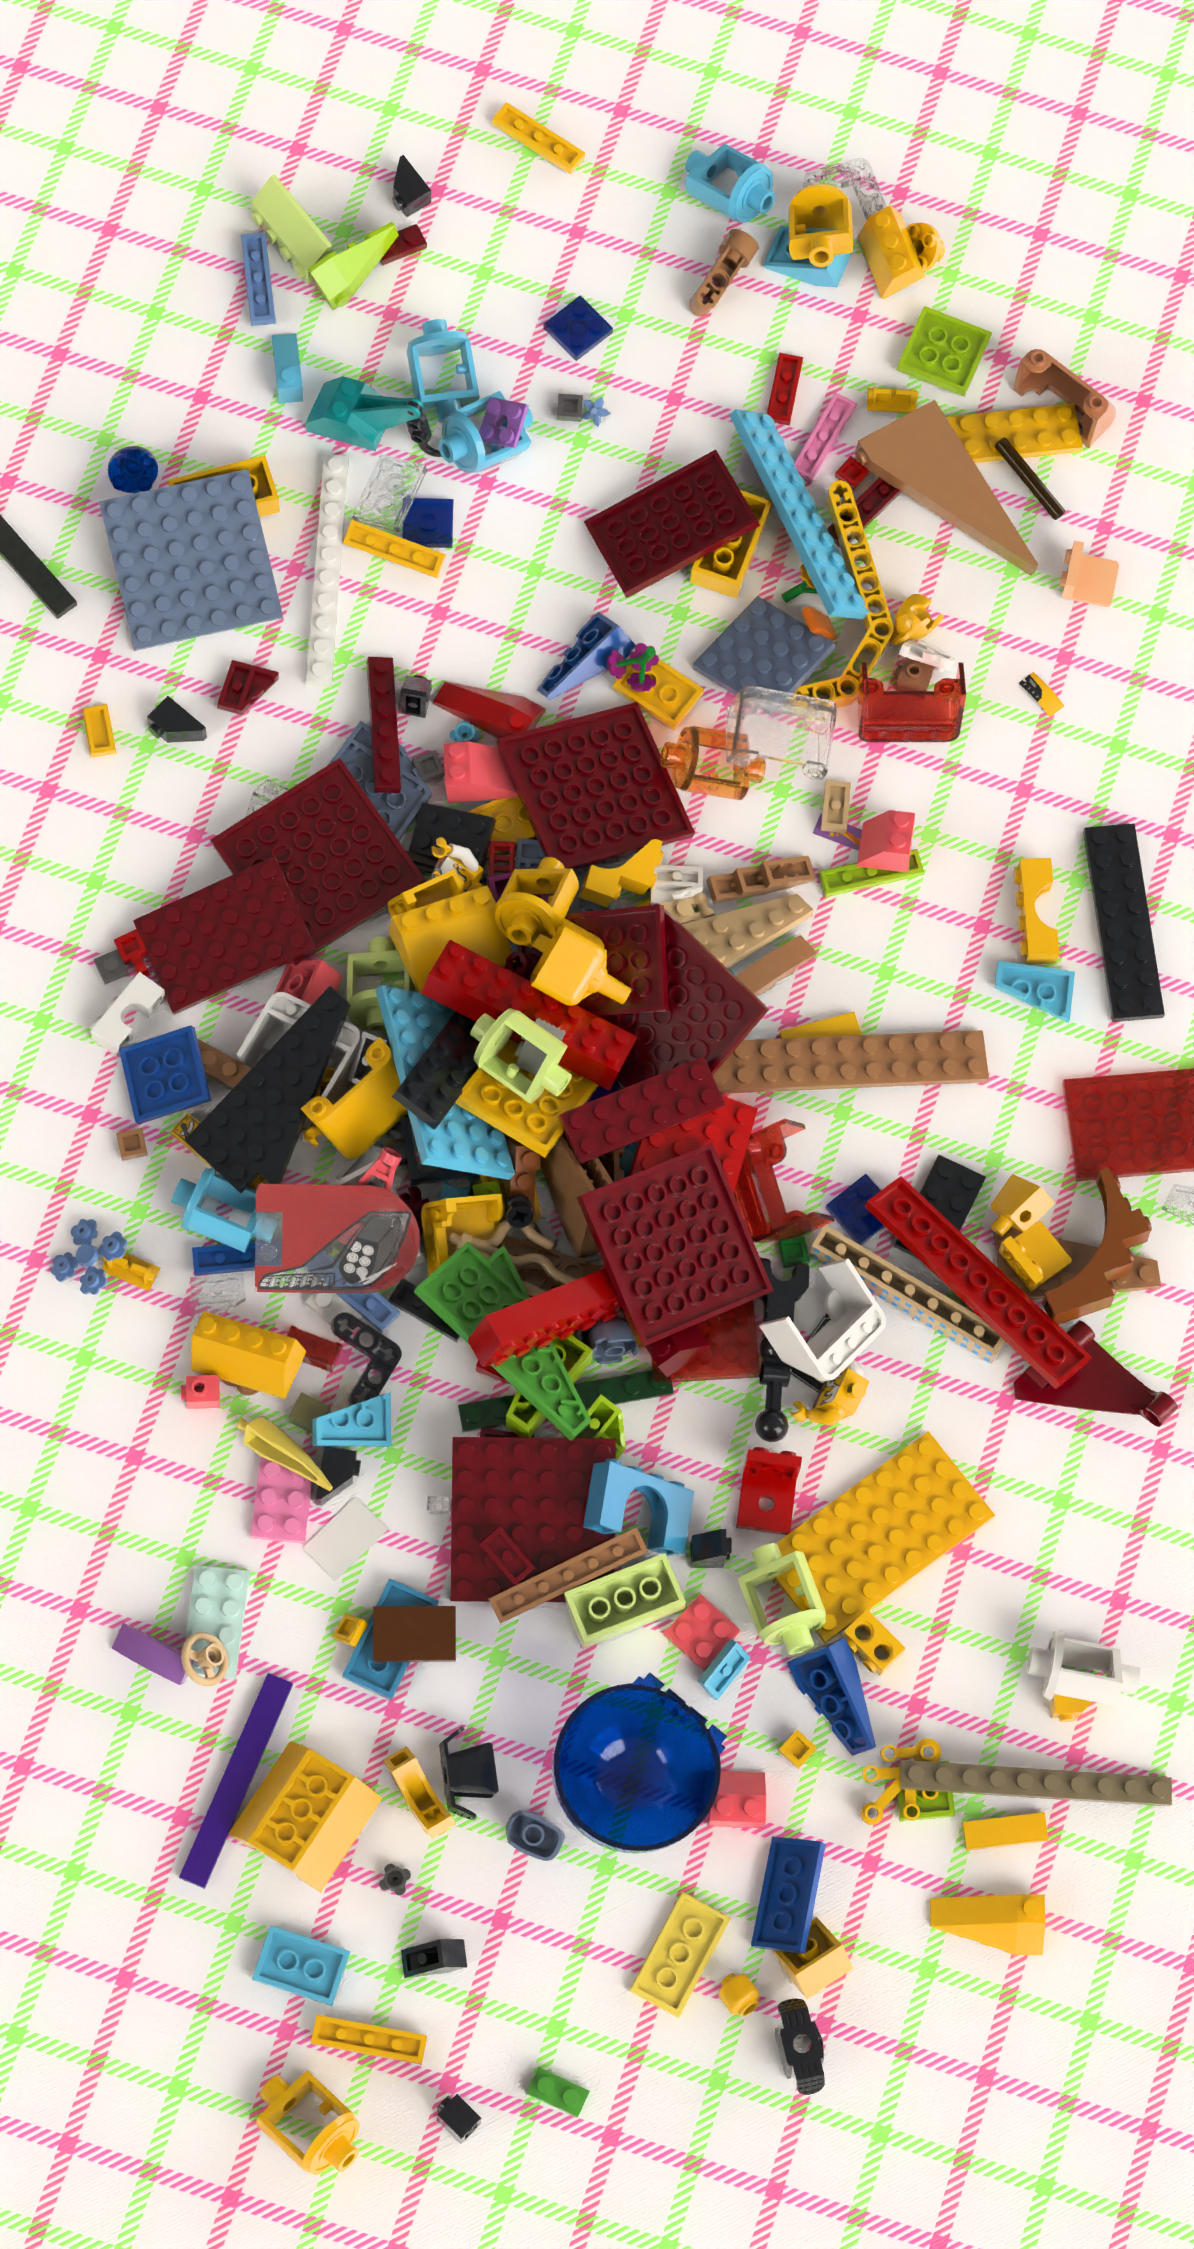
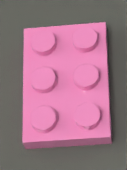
(280, 1504)

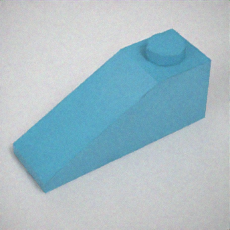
(287, 368)

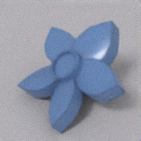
(595, 410)

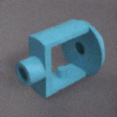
(751, 192)
(439, 341)
(464, 444)
(209, 1224)

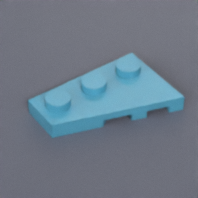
(356, 1425)

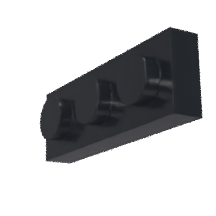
(407, 1301)

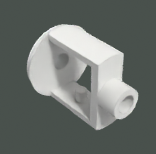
(1079, 1684)

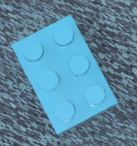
(301, 1965)

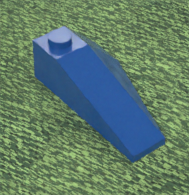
(587, 656)
(835, 1687)

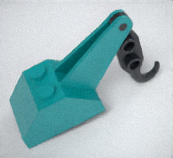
(360, 415)

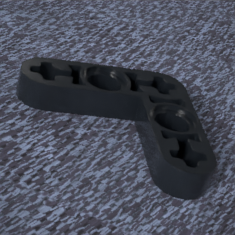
(377, 1359)

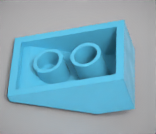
(780, 261)

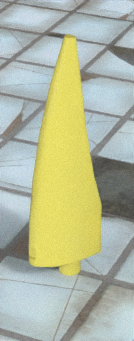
(275, 1445)

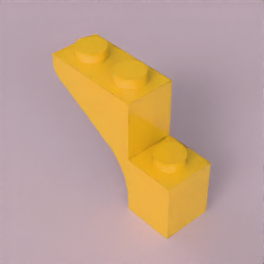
(635, 875)

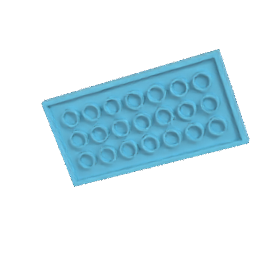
(461, 1138)

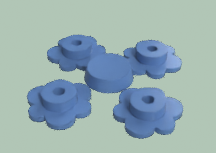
(87, 1256)

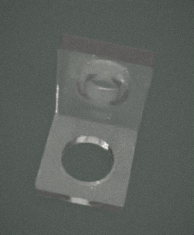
(264, 794)

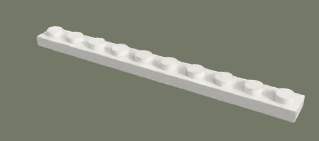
(327, 571)

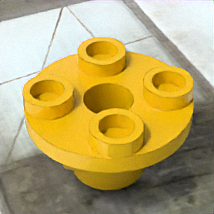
(927, 244)

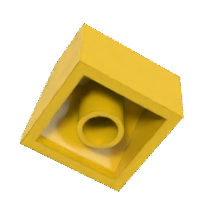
(820, 1965)

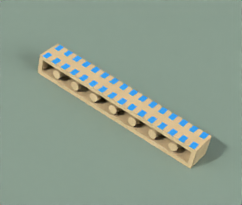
(910, 1294)

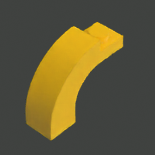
(418, 1793)

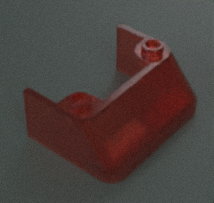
(910, 714)
(759, 1191)

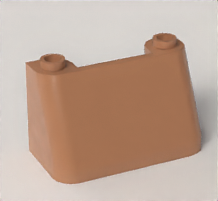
(1042, 371)

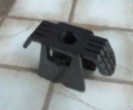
(467, 1774)
(807, 2065)

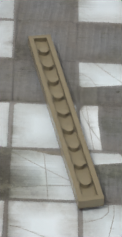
(1035, 1783)

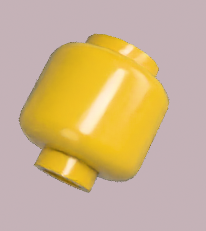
(739, 1994)

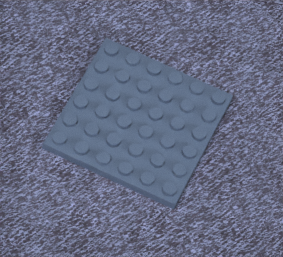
(191, 559)

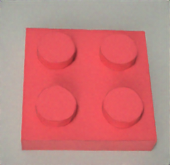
(701, 1632)

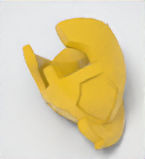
(913, 620)

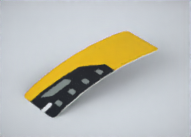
(1042, 694)

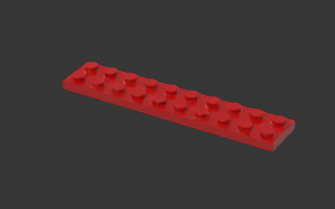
(978, 1282)

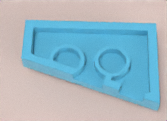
(1038, 986)

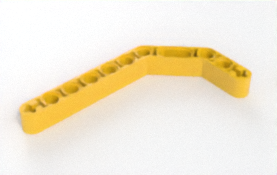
(873, 597)

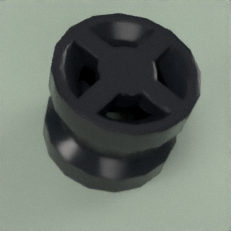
(522, 1205)

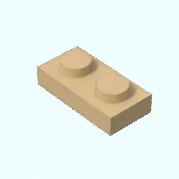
(835, 806)

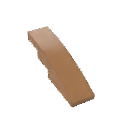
(761, 879)
(776, 965)

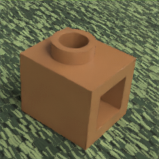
(913, 676)

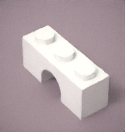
(138, 995)

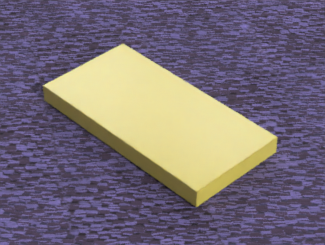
(680, 1954)

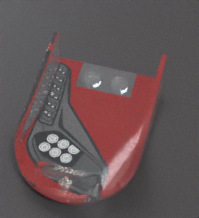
(332, 1239)

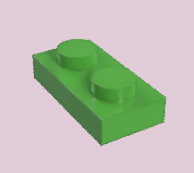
(558, 2092)

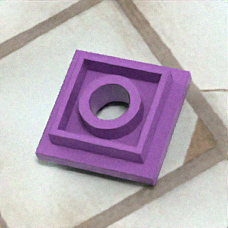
(496, 412)

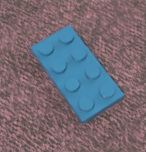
(383, 1677)

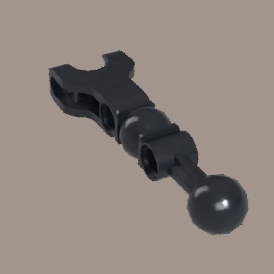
(774, 1373)

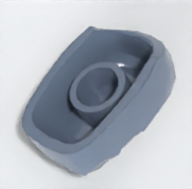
(534, 1835)

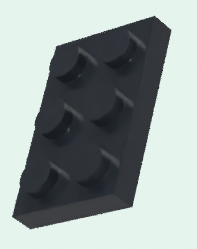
(456, 827)

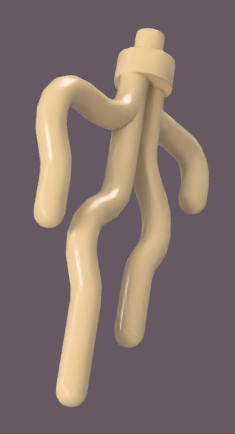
(488, 1248)

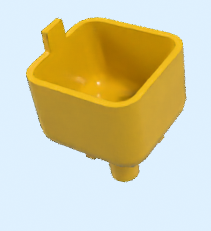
(574, 966)

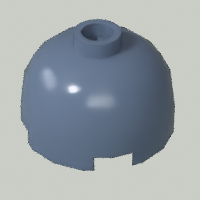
(611, 1340)

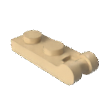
(683, 909)

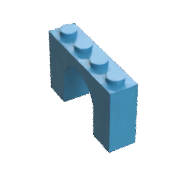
(667, 1500)

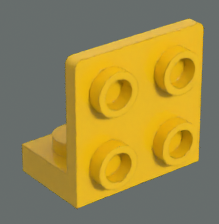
(1034, 1255)

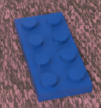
(788, 1895)

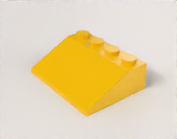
(464, 918)

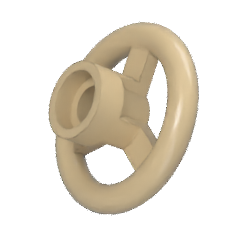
(208, 1658)

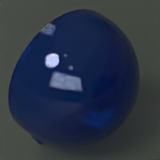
(637, 1767)

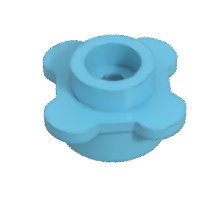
(464, 728)

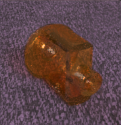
(683, 760)

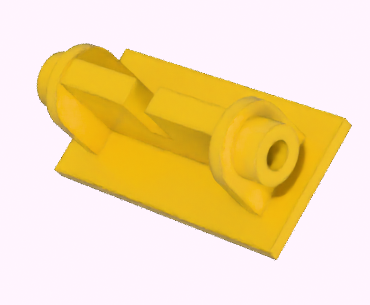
(891, 400)
(132, 1271)

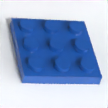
(165, 1074)

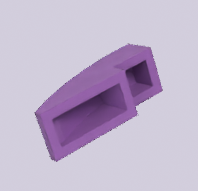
(150, 1653)

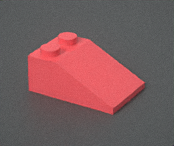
(475, 773)

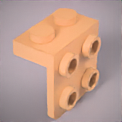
(1088, 577)

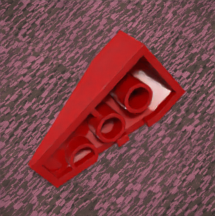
(489, 710)

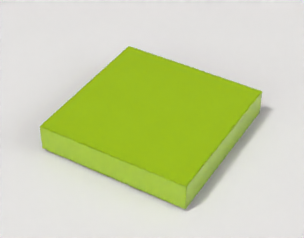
(939, 1807)

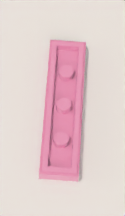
(824, 436)

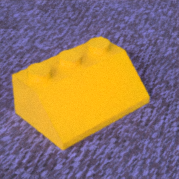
(890, 252)

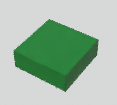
(793, 1251)

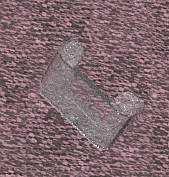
(780, 729)

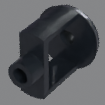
(406, 1149)

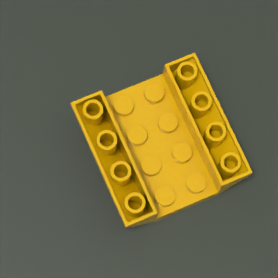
(306, 1814)

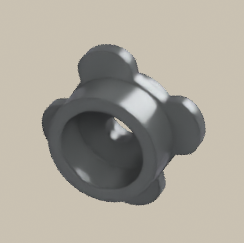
(391, 1872)

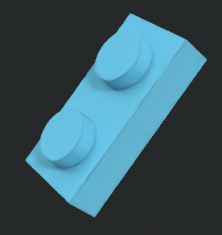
(723, 1669)

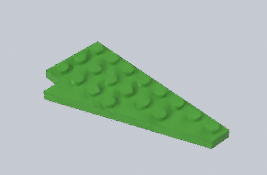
(473, 1287)

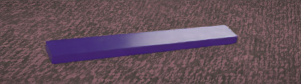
(236, 1781)

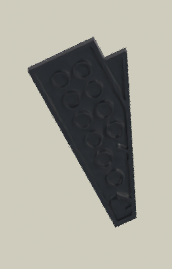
(262, 1115)

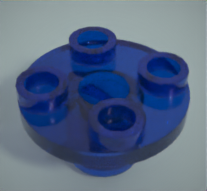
(132, 469)

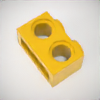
(878, 1638)

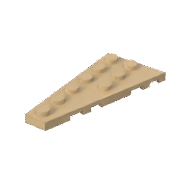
(745, 930)

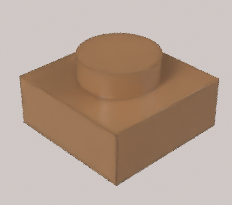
(132, 1144)

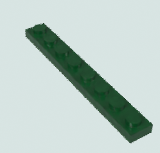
(616, 1389)

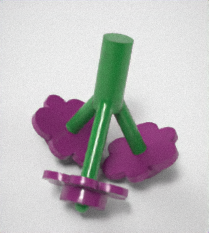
(642, 660)

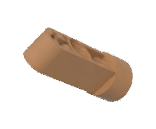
(735, 253)

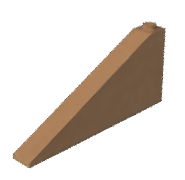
(933, 468)
(566, 1182)

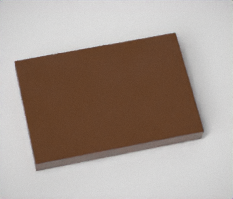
(414, 1634)

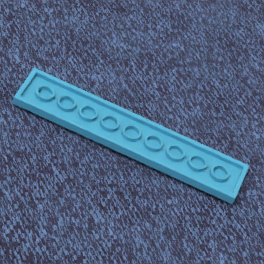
(799, 514)

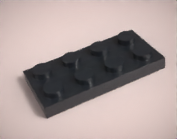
(951, 1191)

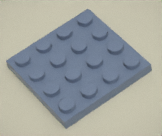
(763, 651)

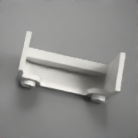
(277, 1018)
(852, 1327)

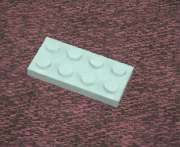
(218, 1609)

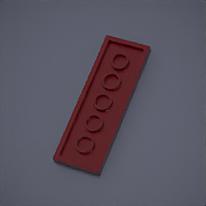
(641, 1110)

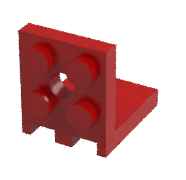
(769, 1477)

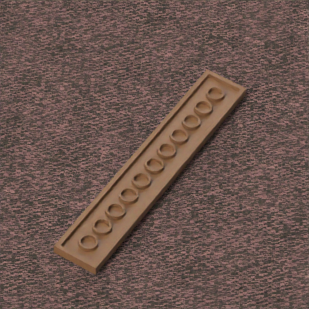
(854, 1062)

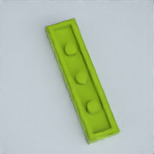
(854, 878)

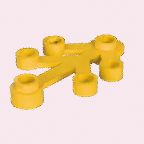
(893, 1773)

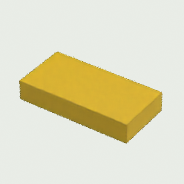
(99, 730)

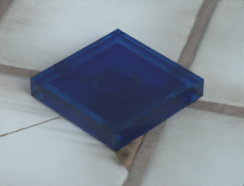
(430, 522)

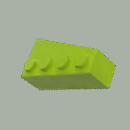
(522, 1415)

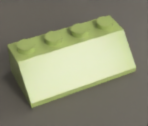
(289, 227)
(624, 1600)

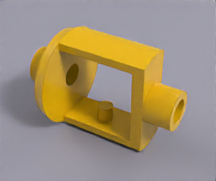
(820, 207)
(524, 915)
(333, 2143)

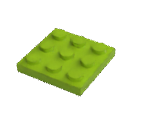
(944, 351)

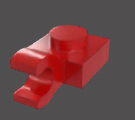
(132, 950)

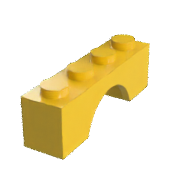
(1039, 941)

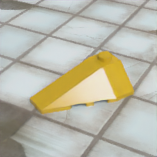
(998, 1921)

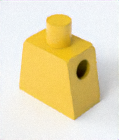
(1019, 1205)

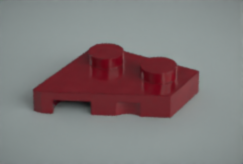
(244, 686)

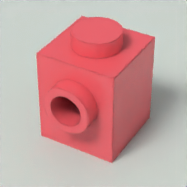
(201, 1392)

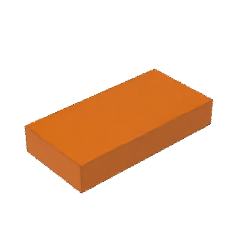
(819, 623)

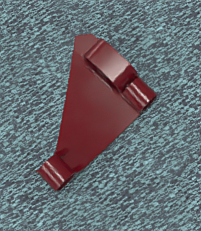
(1097, 1386)

